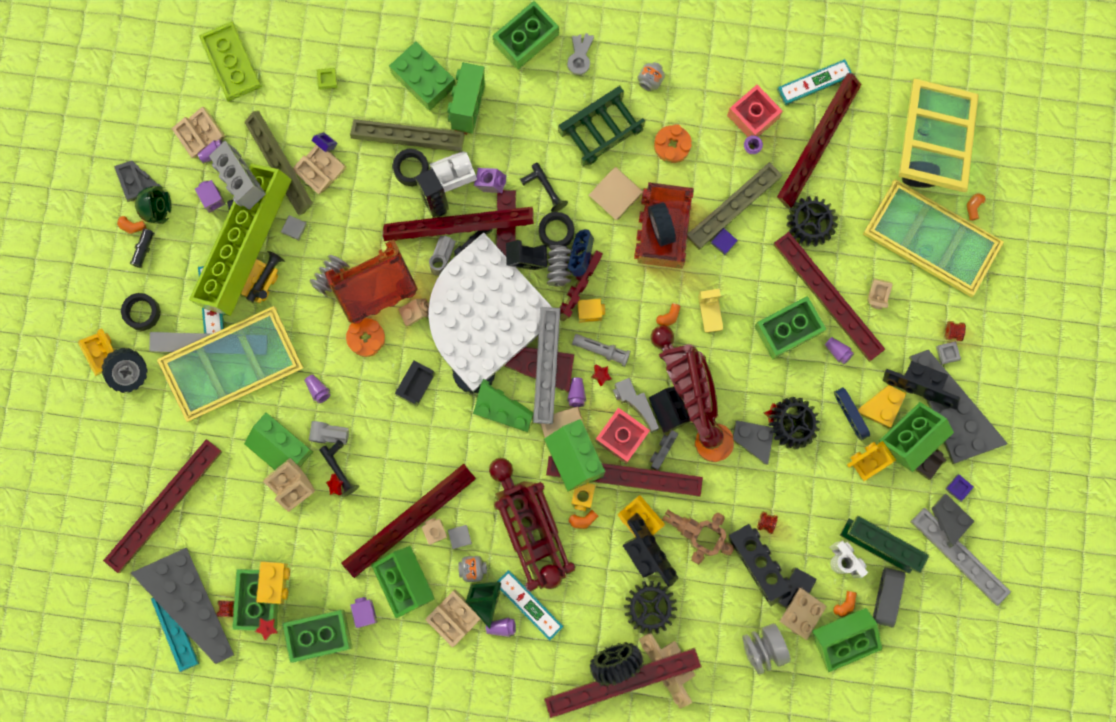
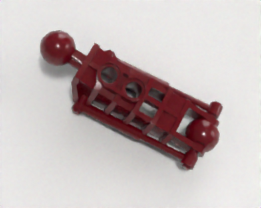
(693, 383)
(550, 575)

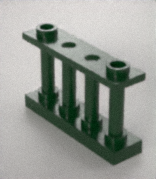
(584, 118)
(884, 545)

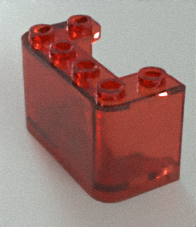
(679, 205)
(372, 284)

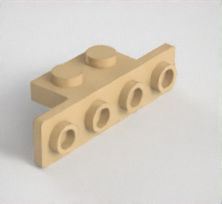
(675, 683)

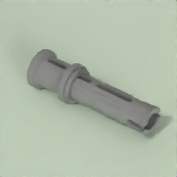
(609, 352)

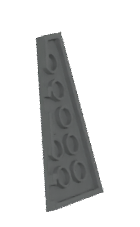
(971, 429)
(181, 594)

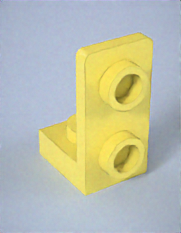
(710, 310)

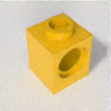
(590, 310)
(589, 489)

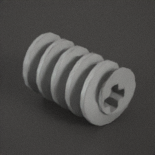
(558, 266)
(321, 283)

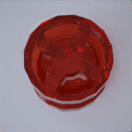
(955, 331)
(767, 522)
(226, 608)

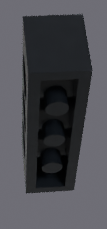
(432, 193)
(772, 592)

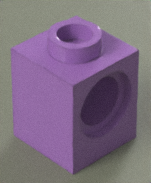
(490, 180)
(209, 196)
(363, 612)

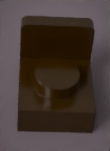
(931, 464)

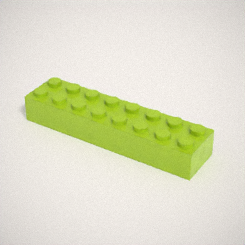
(239, 244)

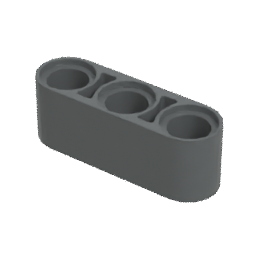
(889, 597)

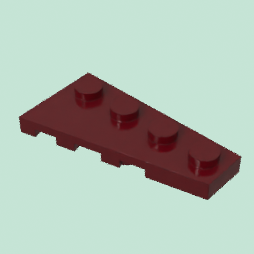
(573, 293)
(526, 362)

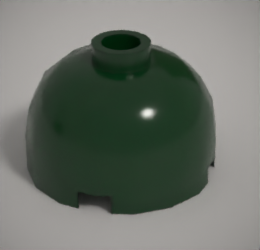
(153, 205)

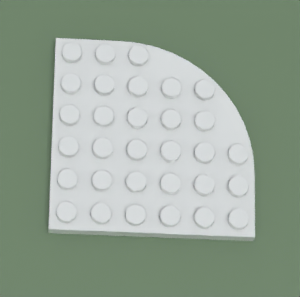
(482, 312)

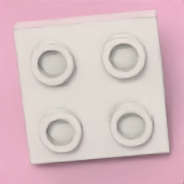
(454, 171)
(854, 566)

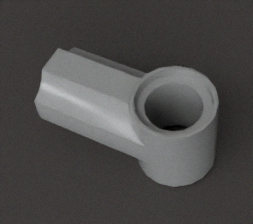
(441, 254)
(323, 433)

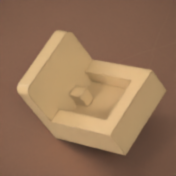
(879, 293)
(414, 311)
(434, 530)

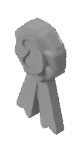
(578, 62)

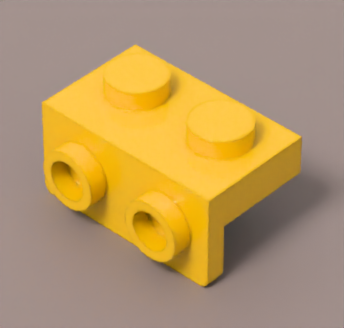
(254, 275)
(96, 350)
(872, 461)
(641, 507)
(273, 582)

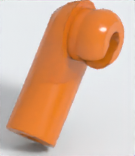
(972, 205)
(129, 227)
(669, 318)
(583, 522)
(846, 607)

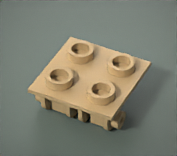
(803, 613)

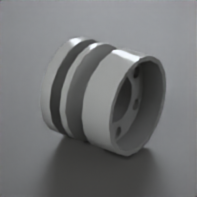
(767, 648)

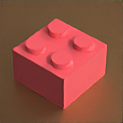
(754, 112)
(622, 435)

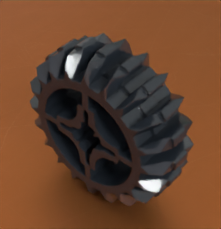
(809, 214)
(785, 432)
(661, 594)
(616, 664)

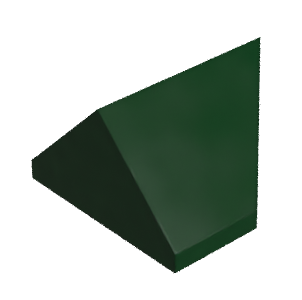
(484, 599)

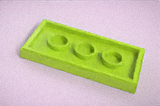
(230, 61)

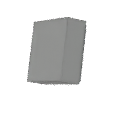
(294, 227)
(948, 353)
(459, 537)

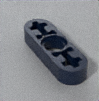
(578, 269)
(851, 413)

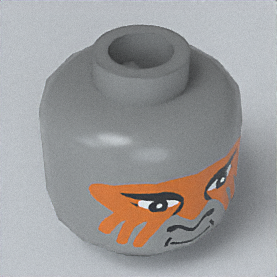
(651, 76)
(472, 568)

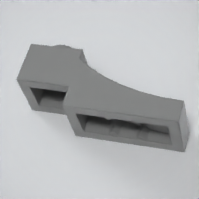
(626, 393)

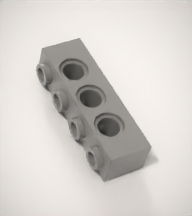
(236, 175)

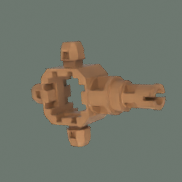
(691, 529)

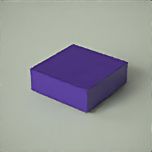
(324, 141)
(724, 241)
(959, 488)

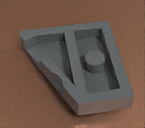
(133, 179)
(754, 438)
(666, 444)
(951, 519)

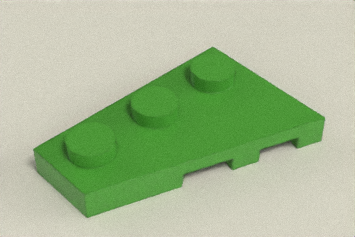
(499, 408)

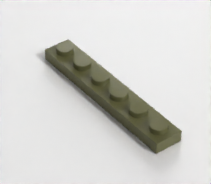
(407, 135)
(277, 159)
(734, 205)

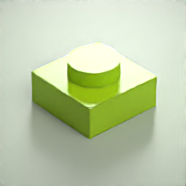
(326, 78)

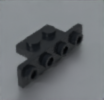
(923, 382)
(647, 553)

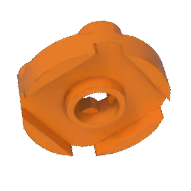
(677, 134)
(374, 343)
(719, 453)

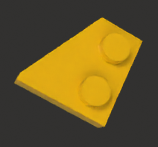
(883, 406)

